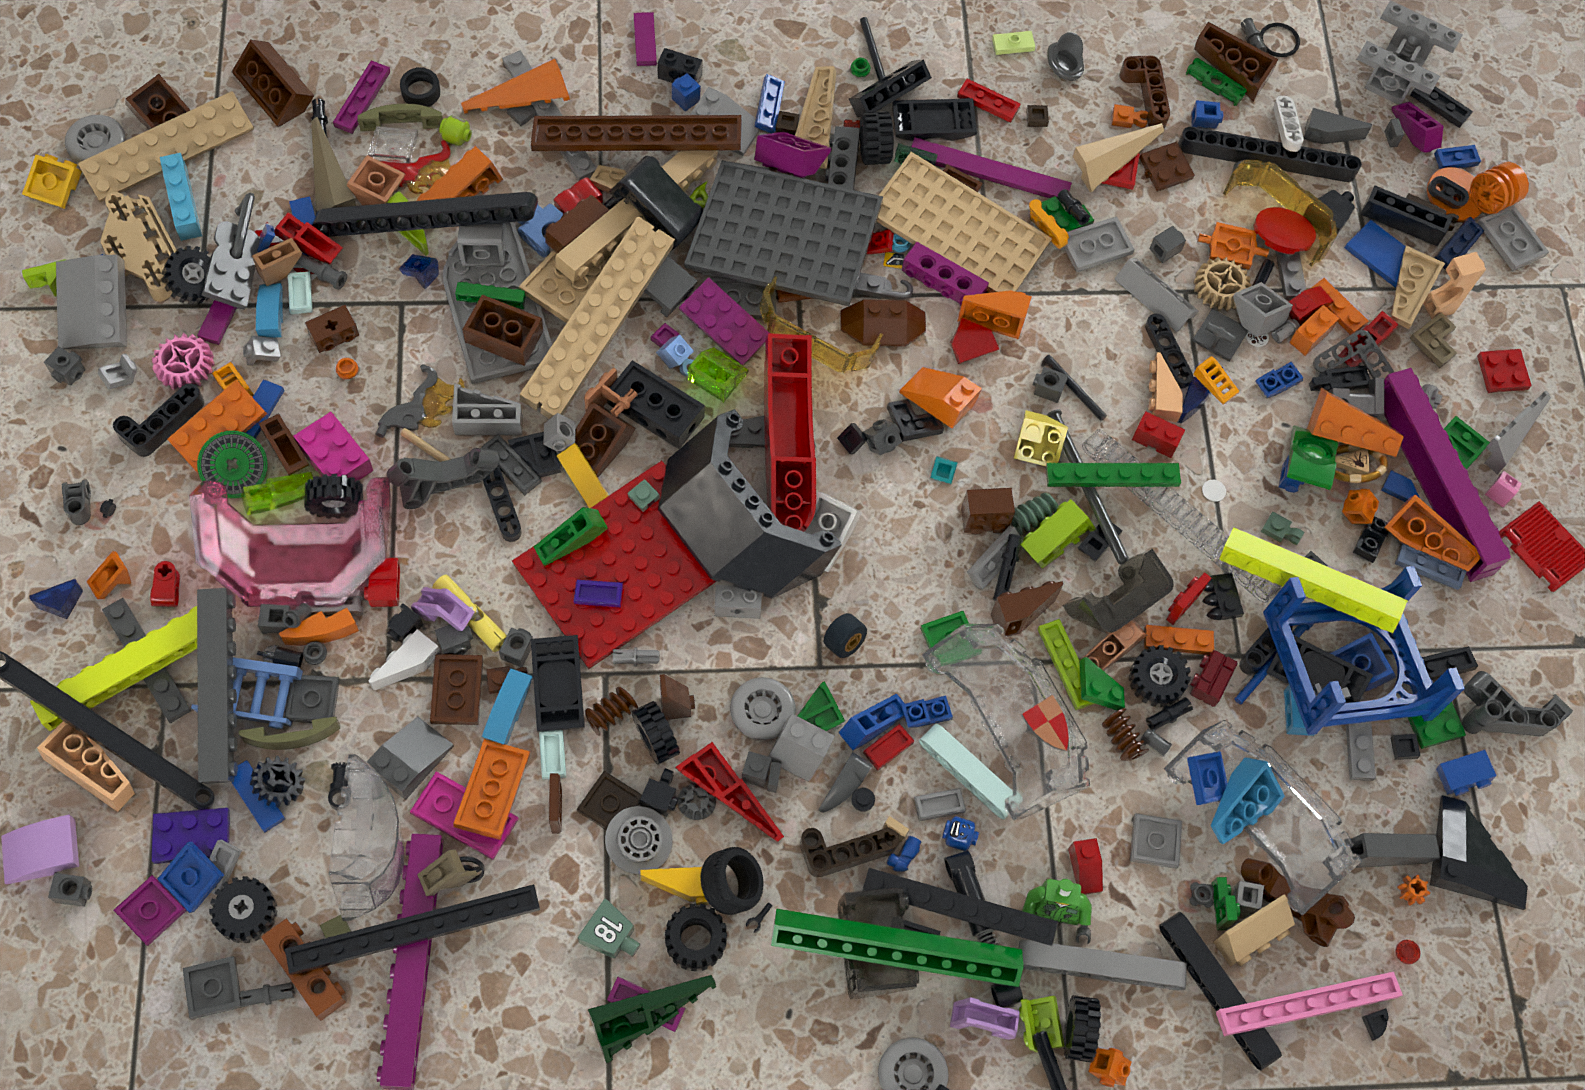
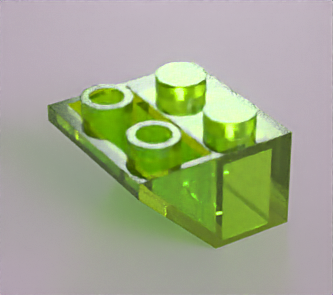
(716, 373)

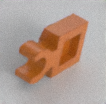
(1125, 116)

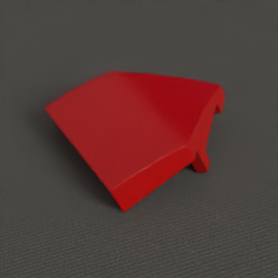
(972, 341)

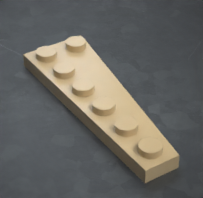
(818, 108)

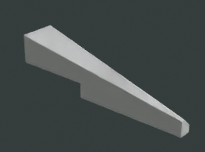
(1508, 441)

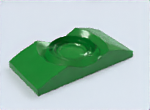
(1312, 458)

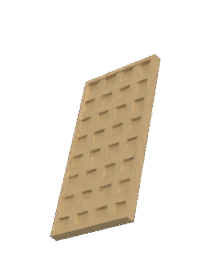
(960, 224)

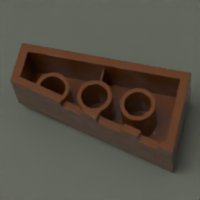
(1236, 58)

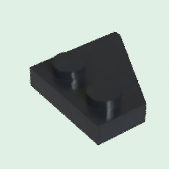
(537, 456)

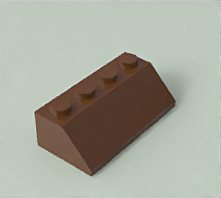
(272, 82)

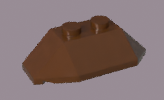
(895, 319)

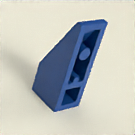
(872, 722)

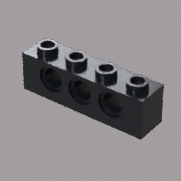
(890, 87)

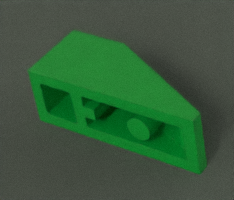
(571, 535)

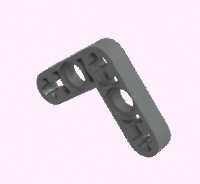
(1361, 351)

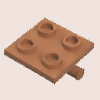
(602, 392)

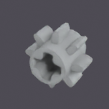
(1432, 392)

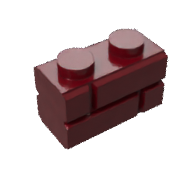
(1213, 677)

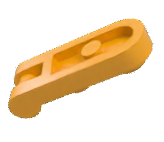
(1047, 224)

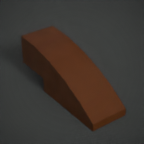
(283, 444)

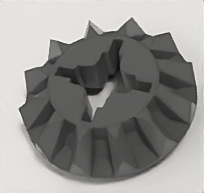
(690, 809)

